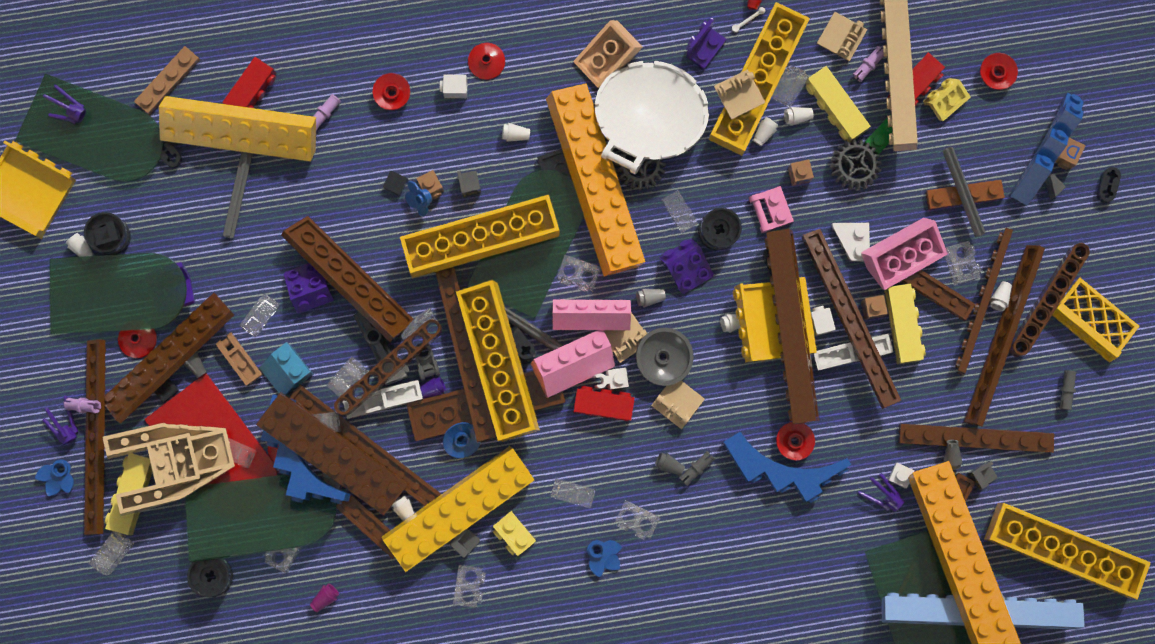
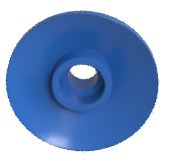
(460, 447)

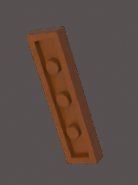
(980, 193)

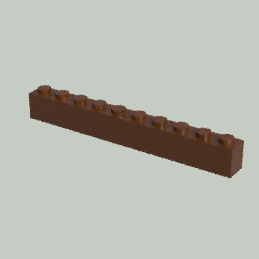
(792, 327)

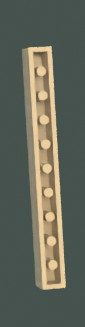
(900, 75)

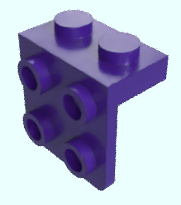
(687, 265)
(307, 288)

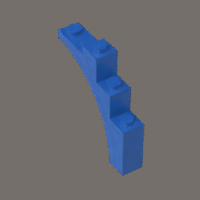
(1052, 146)
(302, 479)
(806, 481)

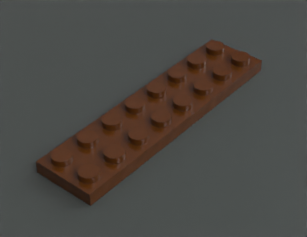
(347, 278)
(167, 357)
(438, 413)
(331, 453)

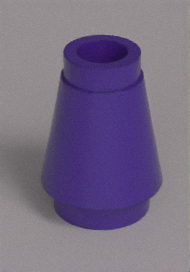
(433, 388)

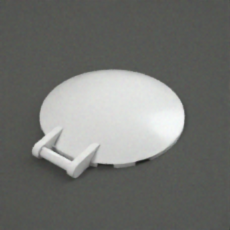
(650, 112)

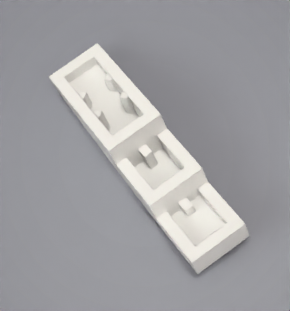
(846, 354)
(387, 398)

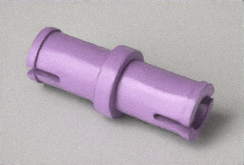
(868, 64)
(325, 110)
(82, 405)

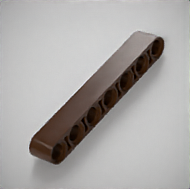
(1055, 293)
(378, 370)

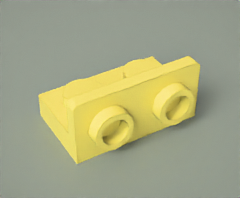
(947, 98)
(514, 534)

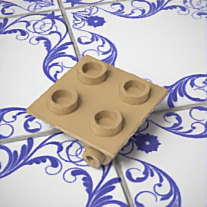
(842, 36)
(739, 94)
(625, 342)
(678, 403)

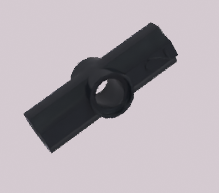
(379, 347)

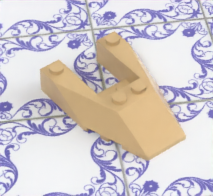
(180, 461)

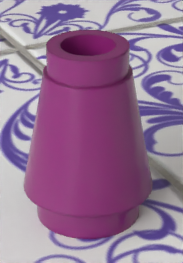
(325, 596)

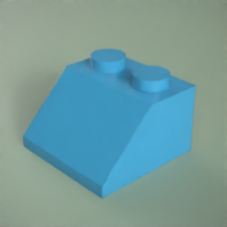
(285, 369)

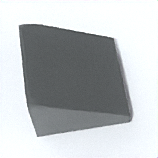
(1054, 186)

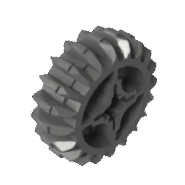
(861, 168)
(643, 180)

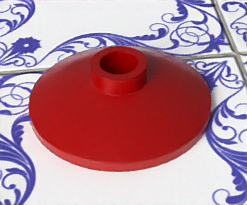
(1003, 64)
(489, 69)
(387, 83)
(140, 348)
(805, 443)

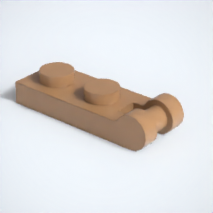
(239, 359)

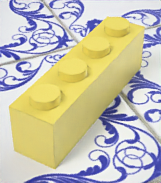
(837, 104)
(904, 324)
(135, 476)

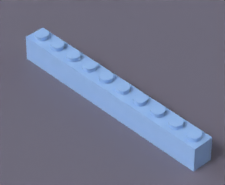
(944, 611)

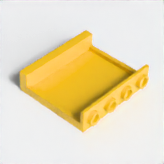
(31, 189)
(758, 322)

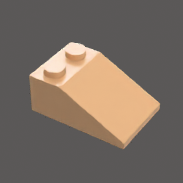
(607, 52)

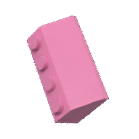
(904, 253)
(591, 314)
(573, 363)

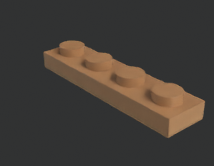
(167, 80)

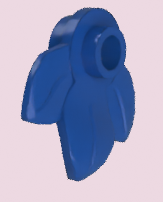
(418, 198)
(54, 479)
(606, 558)

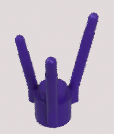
(75, 112)
(63, 434)
(892, 499)

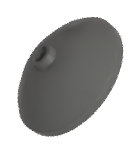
(677, 356)

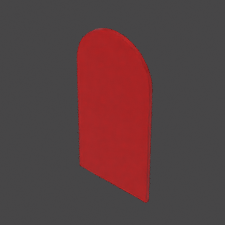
(206, 406)

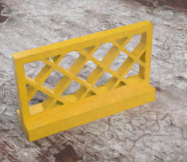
(1088, 333)

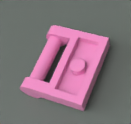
(776, 207)

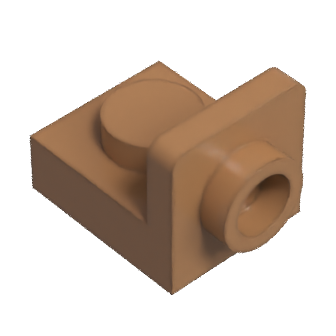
(431, 183)

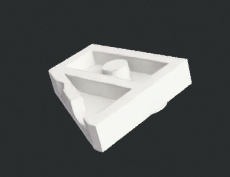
(853, 238)

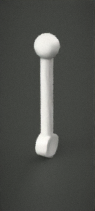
(735, 28)

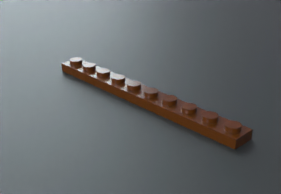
(851, 319)
(1004, 335)
(467, 365)
(94, 438)
(416, 486)

